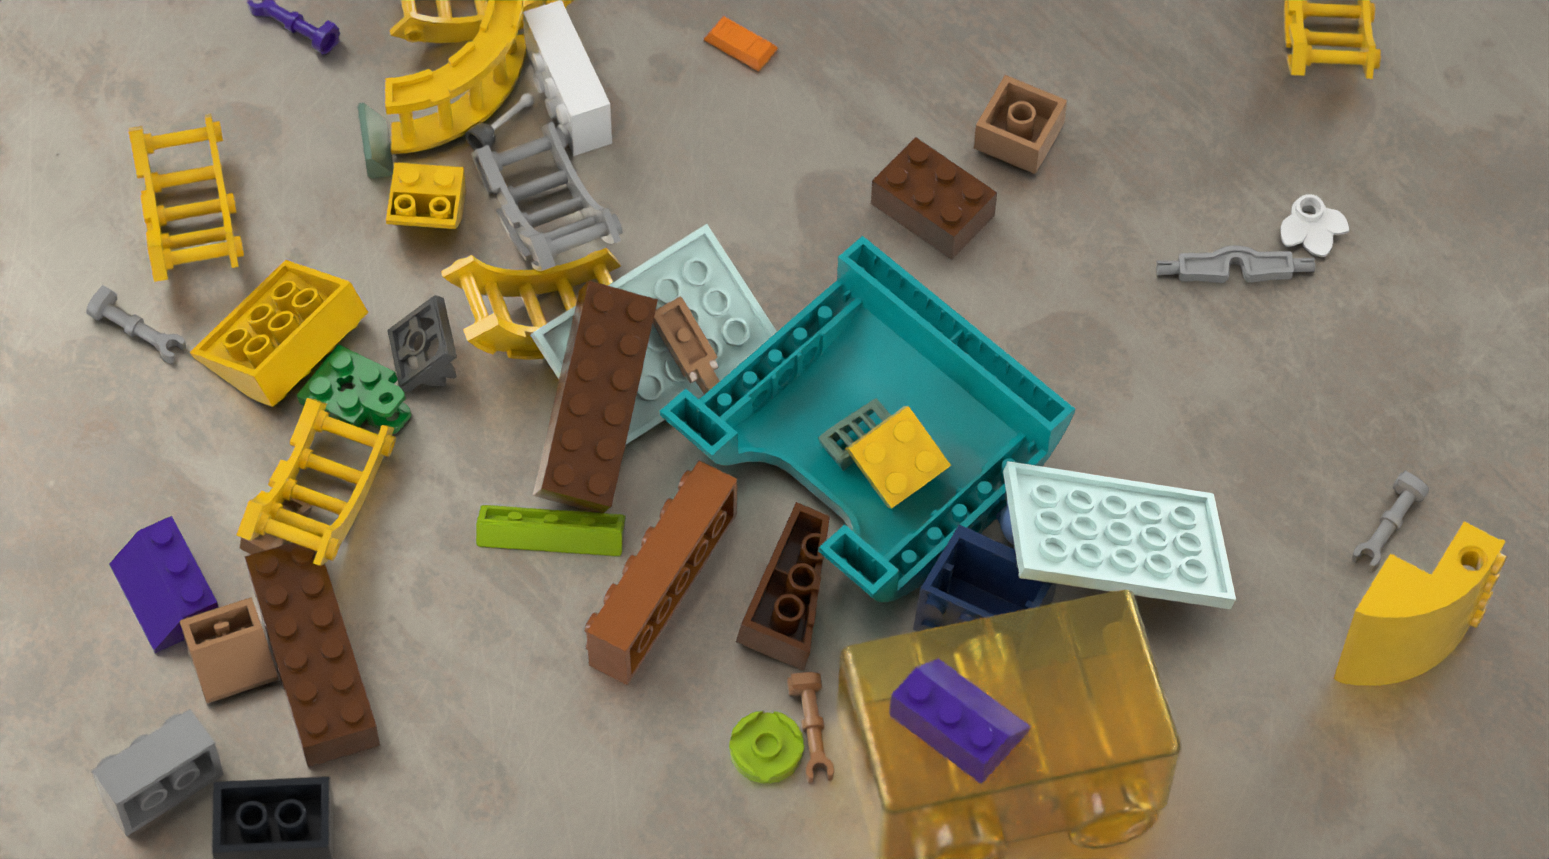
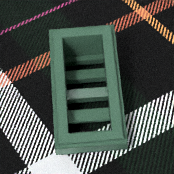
(840, 430)

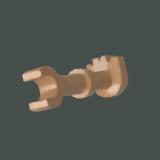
(806, 686)

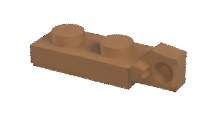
(687, 343)

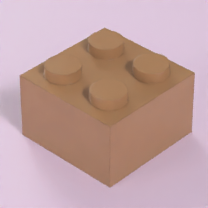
(1020, 124)

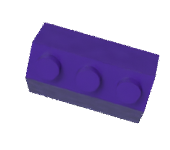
(162, 582)
(956, 718)

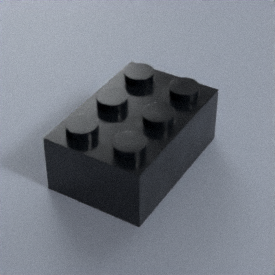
(273, 819)

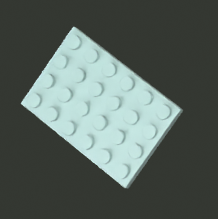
(715, 296)
(1117, 535)

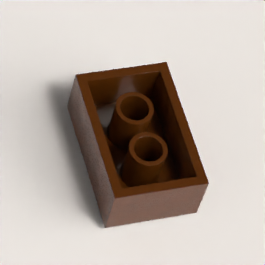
(933, 198)

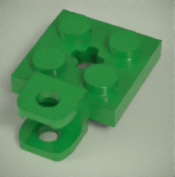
(373, 395)

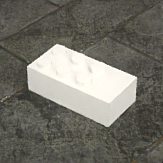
(567, 78)

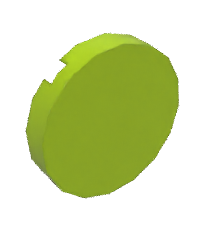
(766, 746)

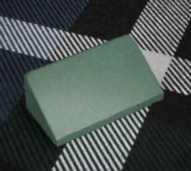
(375, 142)

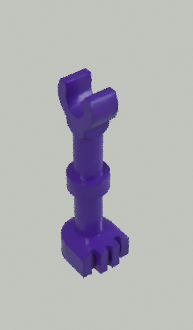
(322, 38)

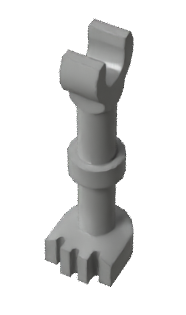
(102, 306)
(1410, 490)

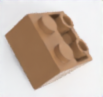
(229, 650)

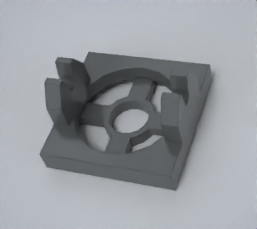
(432, 322)

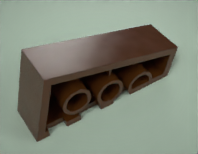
(786, 599)

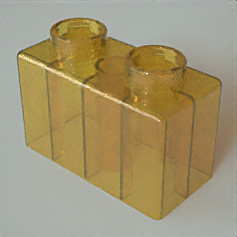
(1089, 765)

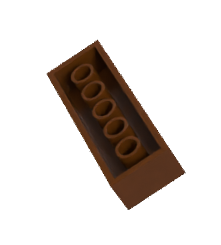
(595, 397)
(312, 653)

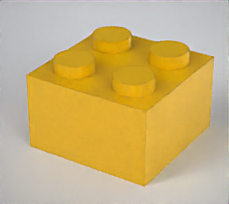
(898, 457)

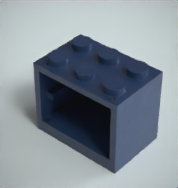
(974, 582)

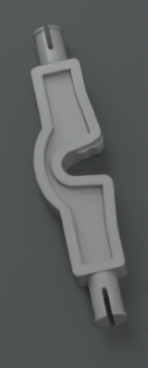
(1254, 265)

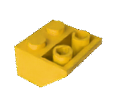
(426, 196)

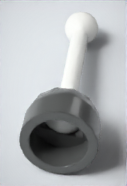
(483, 134)

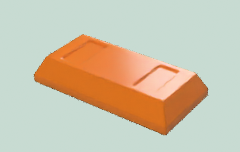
(741, 43)

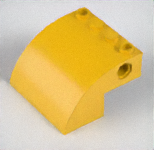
(1419, 618)

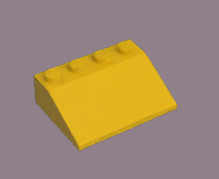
(281, 331)

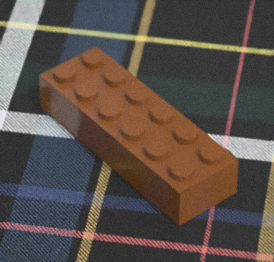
(661, 572)

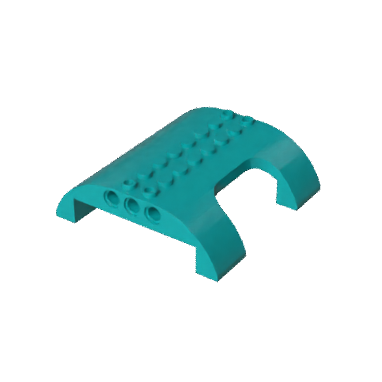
(893, 342)

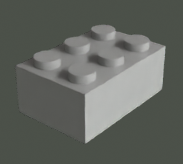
(157, 771)

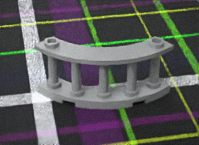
(519, 226)

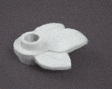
(1313, 230)

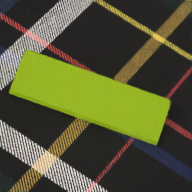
(550, 530)

